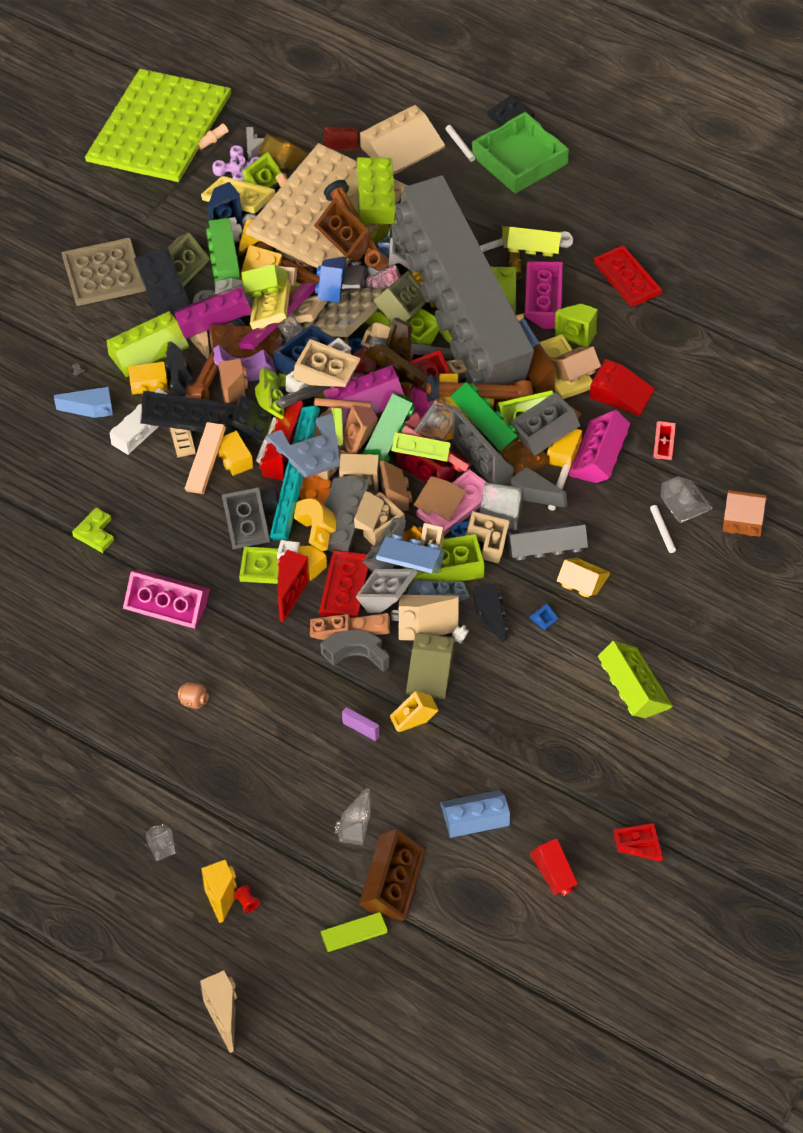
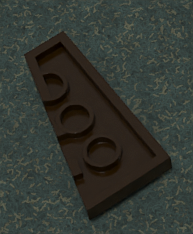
(386, 357)

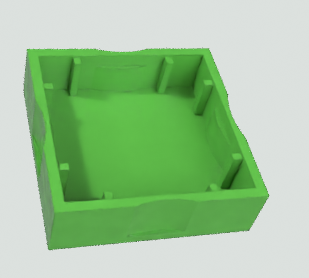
(520, 152)

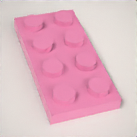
(470, 502)

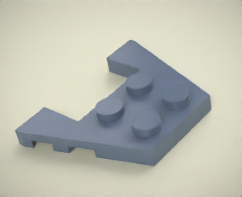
(313, 454)

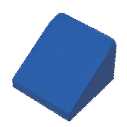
(544, 616)

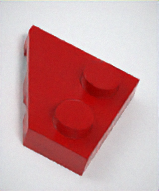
(638, 841)

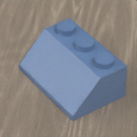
(411, 554)
(476, 813)

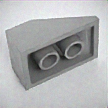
(384, 588)

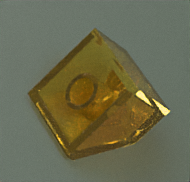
(282, 152)

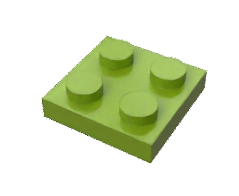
(259, 565)

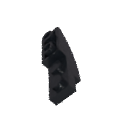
(179, 367)

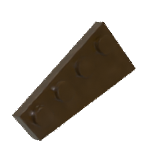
(400, 340)

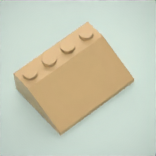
(403, 137)

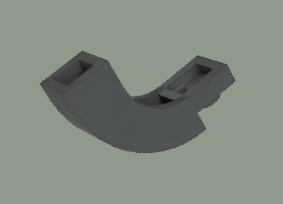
(355, 643)

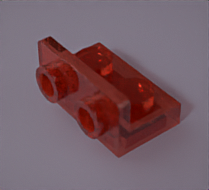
(341, 138)

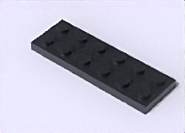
(186, 413)

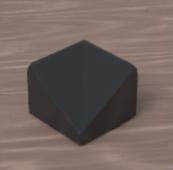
(268, 501)

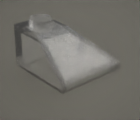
(355, 820)

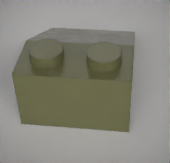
(401, 298)
(430, 665)

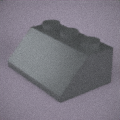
(545, 423)

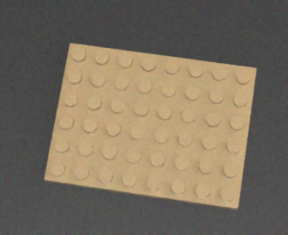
(292, 212)

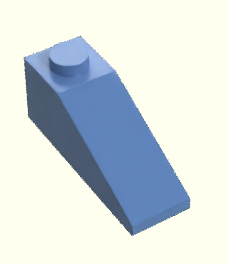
(87, 403)

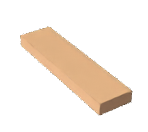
(205, 458)

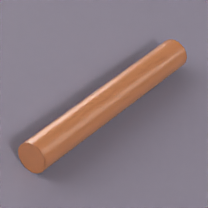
(340, 403)

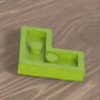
(91, 530)

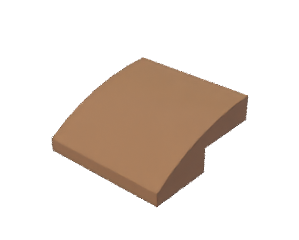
(440, 497)

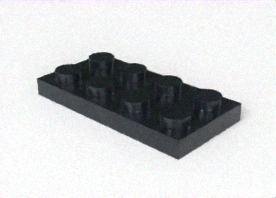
(161, 281)

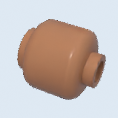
(193, 695)

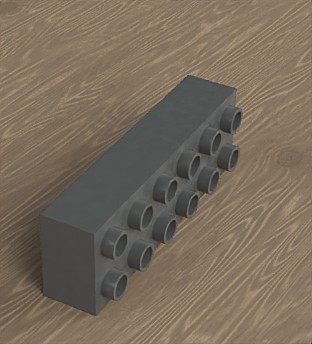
(461, 285)

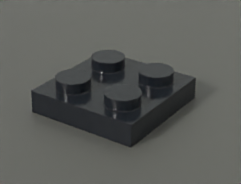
(508, 110)
(251, 418)

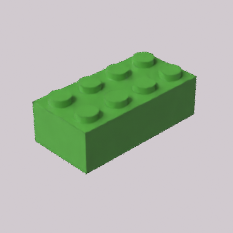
(223, 250)

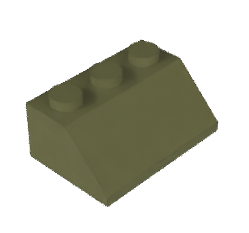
(187, 257)

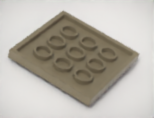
(102, 271)
(346, 316)

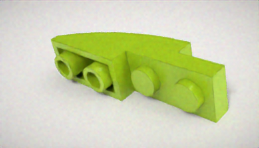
(268, 393)

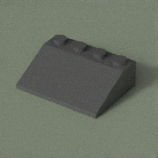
(479, 450)

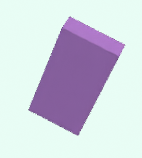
(360, 723)

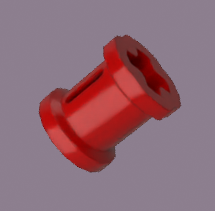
(246, 898)

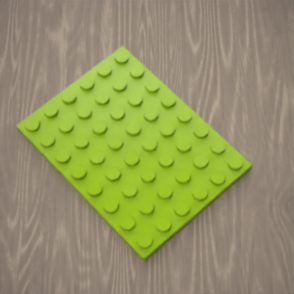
(158, 125)

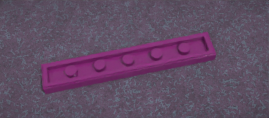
(257, 335)

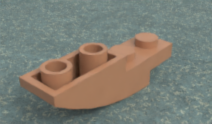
(324, 627)

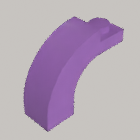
(253, 363)

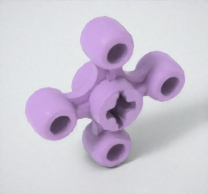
(236, 165)

